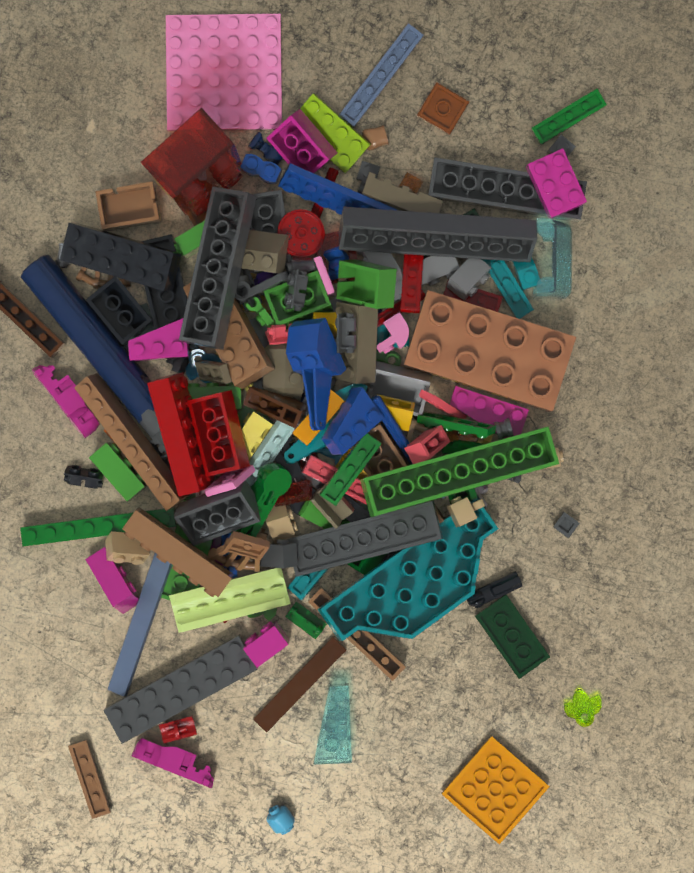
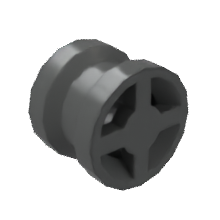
(504, 429)

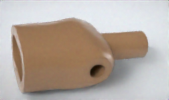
(376, 137)

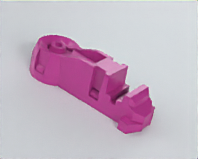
(67, 399)
(173, 760)

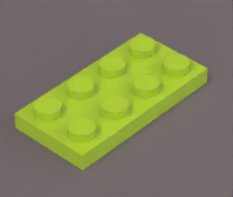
(337, 131)

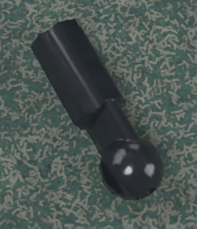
(495, 590)

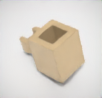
(462, 511)

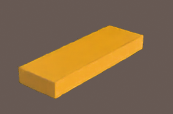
(304, 431)

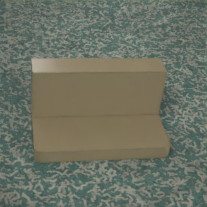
(332, 513)

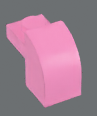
(399, 334)

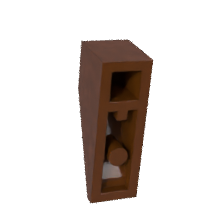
(276, 406)

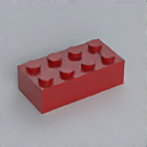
(218, 433)

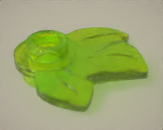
(581, 705)

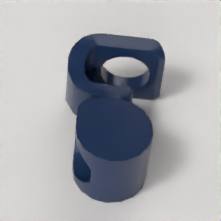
(269, 151)

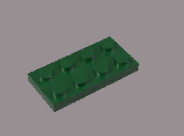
(512, 636)

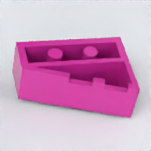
(159, 344)
(113, 581)

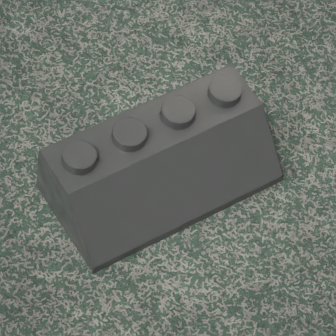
(218, 514)

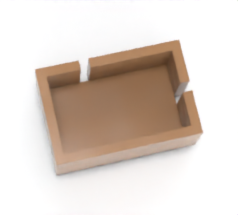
(129, 208)

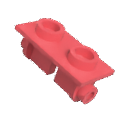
(277, 334)

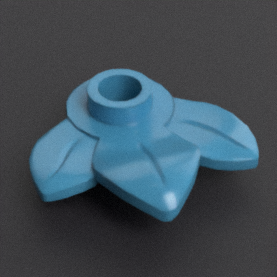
(191, 370)

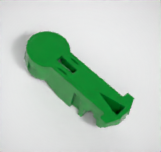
(271, 483)

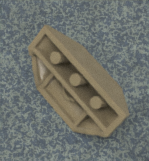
(282, 378)

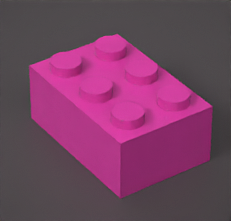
(301, 143)
(556, 184)
(266, 644)

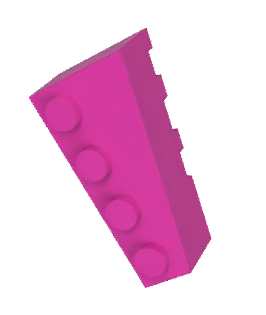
(488, 409)

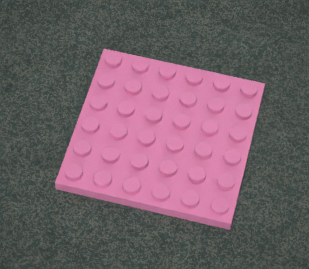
(226, 68)

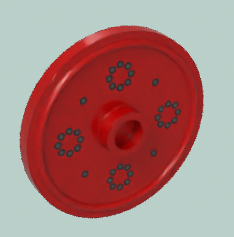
(304, 232)

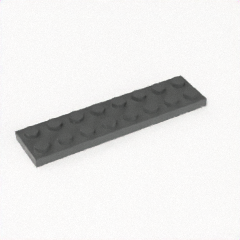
(367, 538)

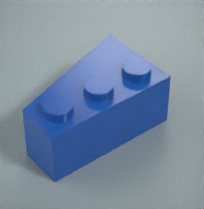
(352, 423)

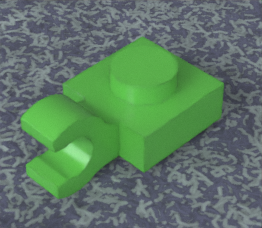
(263, 317)

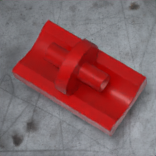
(178, 729)

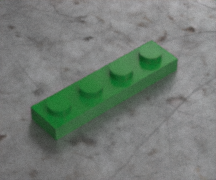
(568, 116)
(451, 423)
(350, 469)

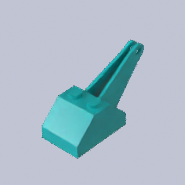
(300, 450)

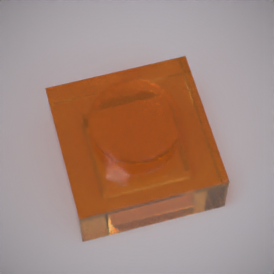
(411, 182)

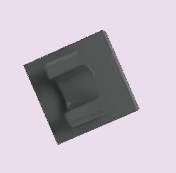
(179, 364)

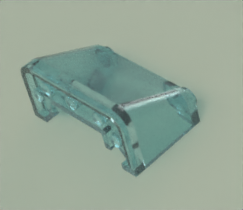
(560, 284)

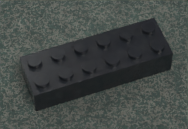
(120, 256)
(167, 305)

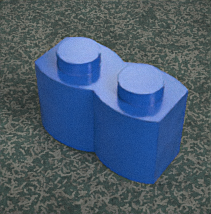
(266, 170)

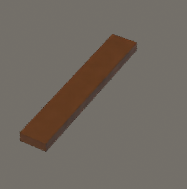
(299, 684)

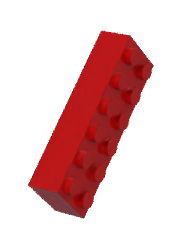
(173, 415)

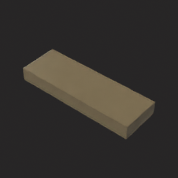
(213, 371)

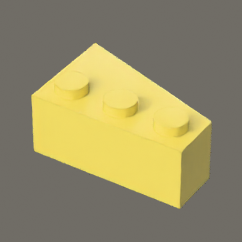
(254, 432)

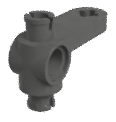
(258, 289)

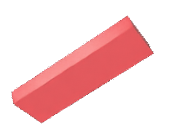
(442, 405)

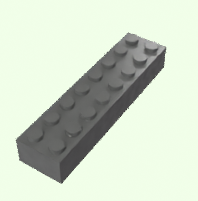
(490, 188)
(217, 268)
(179, 689)

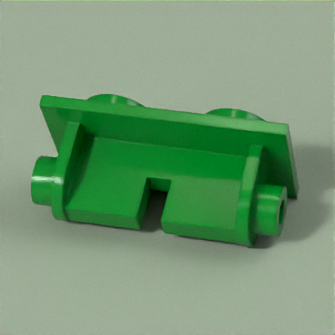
(306, 620)

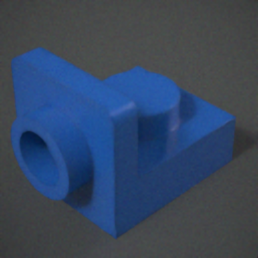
(333, 256)

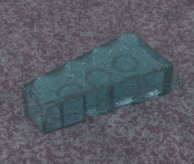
(335, 730)

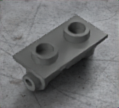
(293, 297)
(344, 323)

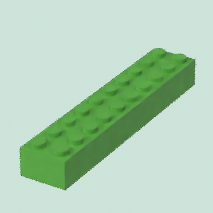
(459, 471)

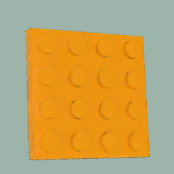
(495, 789)

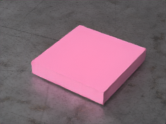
(324, 276)
(229, 481)

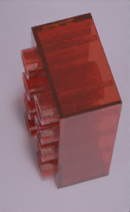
(193, 162)

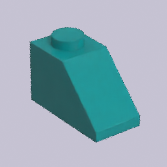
(526, 274)

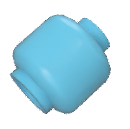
(280, 819)

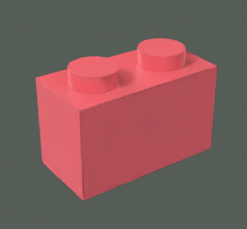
(427, 444)

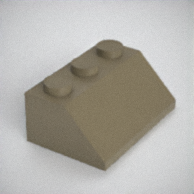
(265, 252)

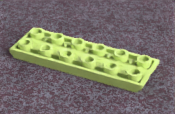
(239, 598)

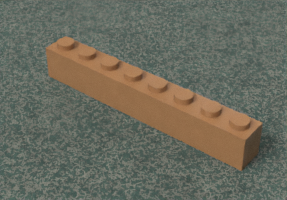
(130, 440)

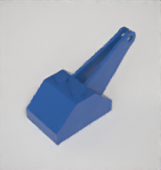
(315, 356)

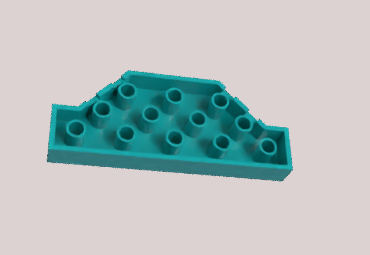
(413, 584)

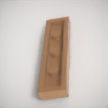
(89, 779)

